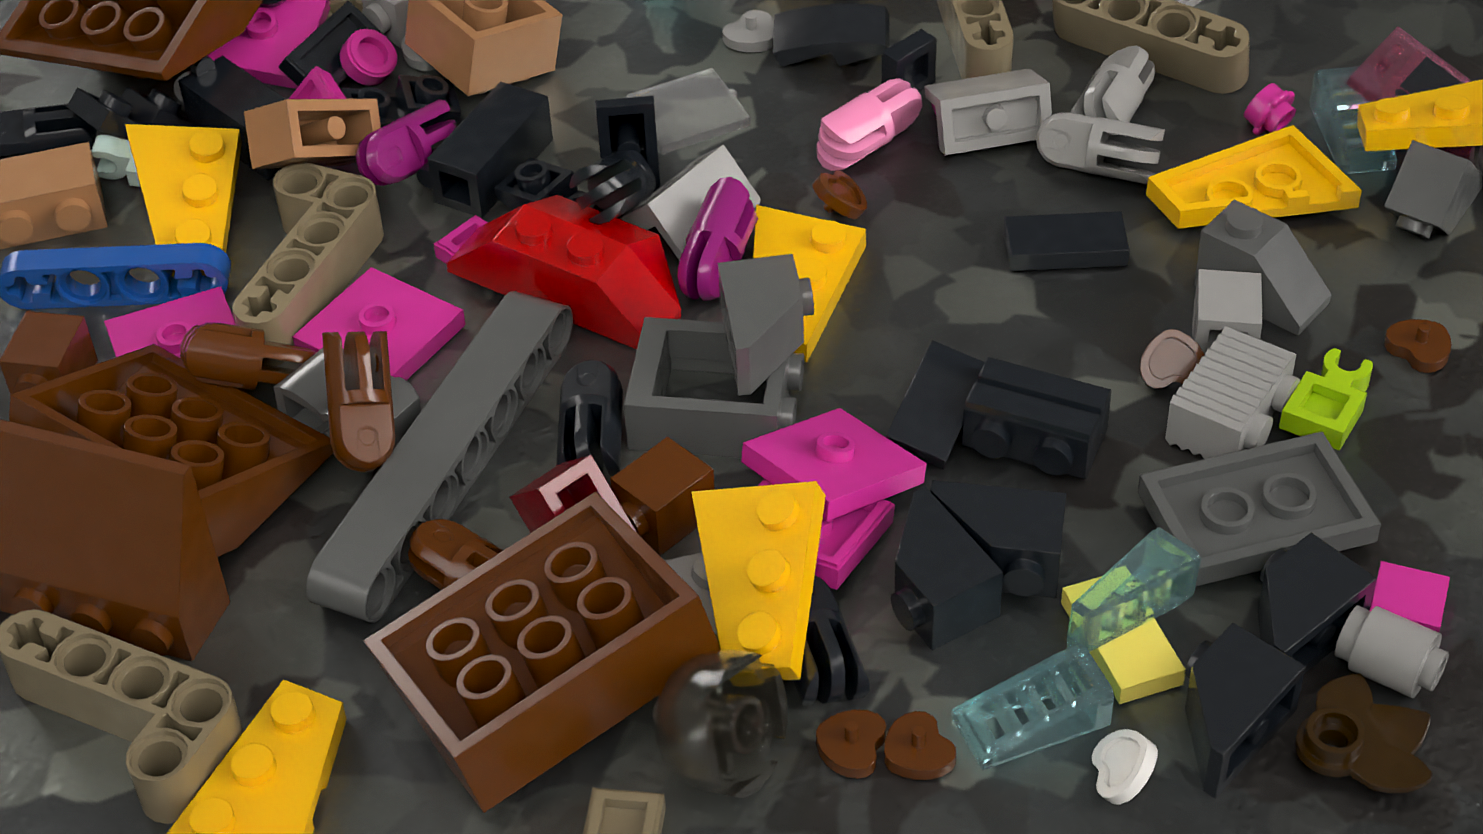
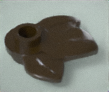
(1372, 738)

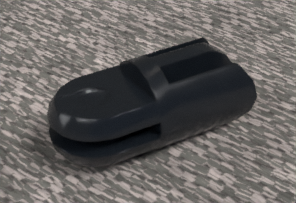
(42, 129)
(615, 184)
(591, 415)
(830, 657)

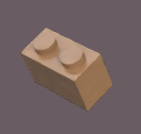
(309, 131)
(49, 195)

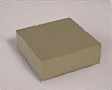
(624, 812)

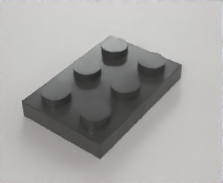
(1258, 501)

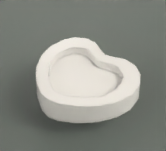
(1124, 764)

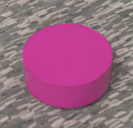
(368, 57)

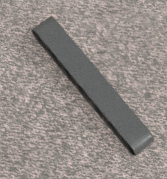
(439, 455)

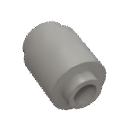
(1392, 650)

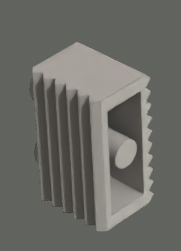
(1231, 396)

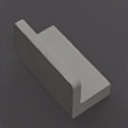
(989, 110)
(678, 201)

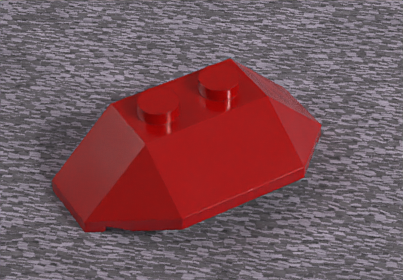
(552, 251)

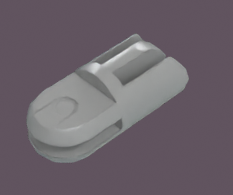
(1117, 86)
(1083, 142)

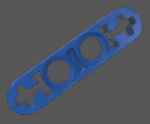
(30, 281)

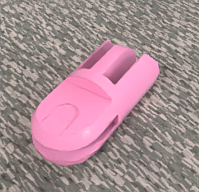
(866, 123)

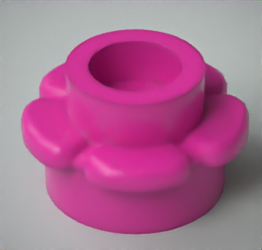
(1270, 109)

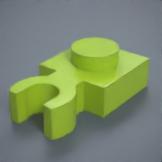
(1328, 401)

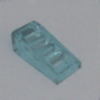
(1336, 114)
(1138, 588)
(1050, 678)

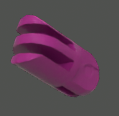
(402, 146)
(716, 237)

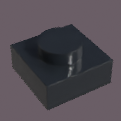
(911, 60)

